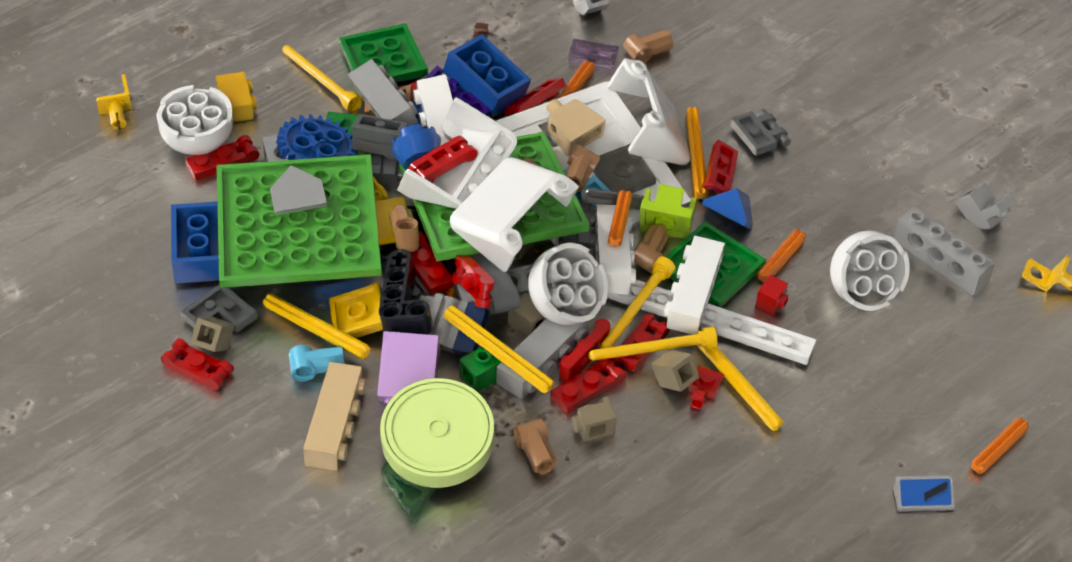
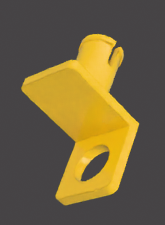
(115, 105)
(1049, 278)

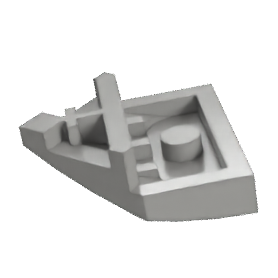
(297, 192)

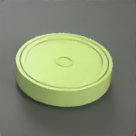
(437, 432)

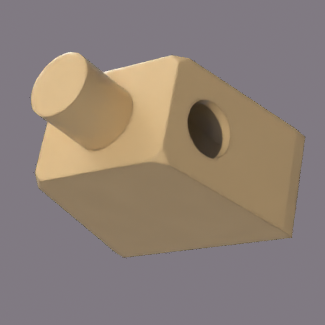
(573, 124)

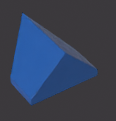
(733, 205)

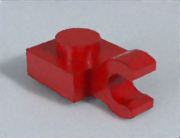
(705, 386)

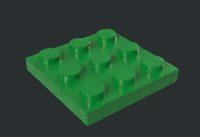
(389, 47)
(737, 265)

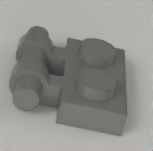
(755, 133)

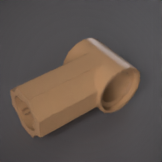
(644, 47)
(581, 165)
(404, 228)
(650, 247)
(534, 440)

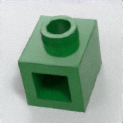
(479, 369)

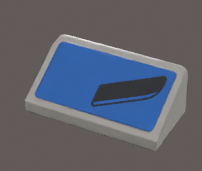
(924, 493)

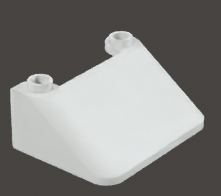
(661, 131)
(454, 187)
(501, 202)

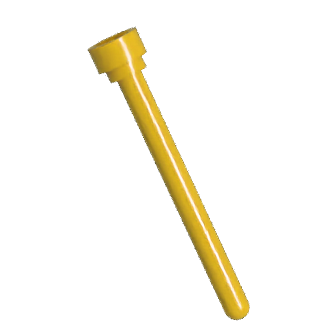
(349, 99)
(662, 270)
(706, 338)

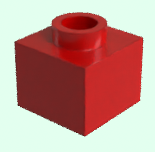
(772, 296)

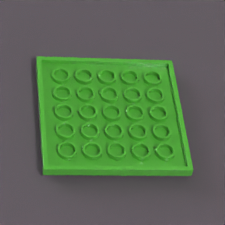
(542, 221)
(302, 244)

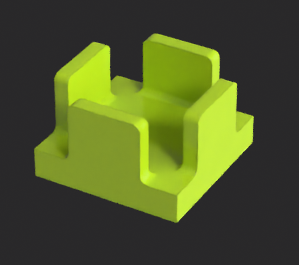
(667, 211)

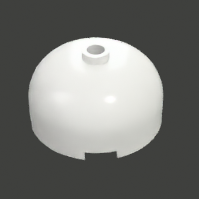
(195, 119)
(869, 263)
(568, 279)

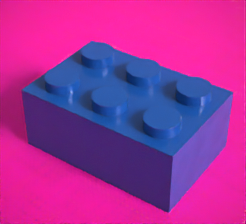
(486, 74)
(194, 242)

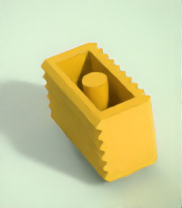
(238, 91)

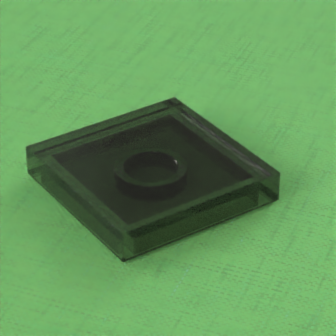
(623, 171)

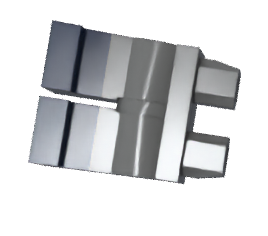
(450, 337)

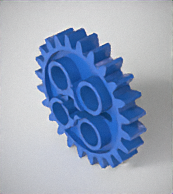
(313, 139)

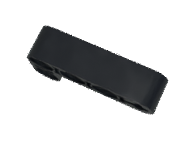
(396, 306)

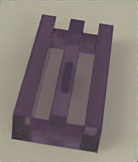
(598, 53)

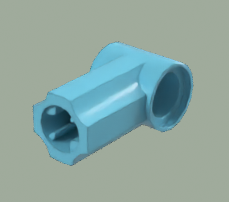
(307, 362)

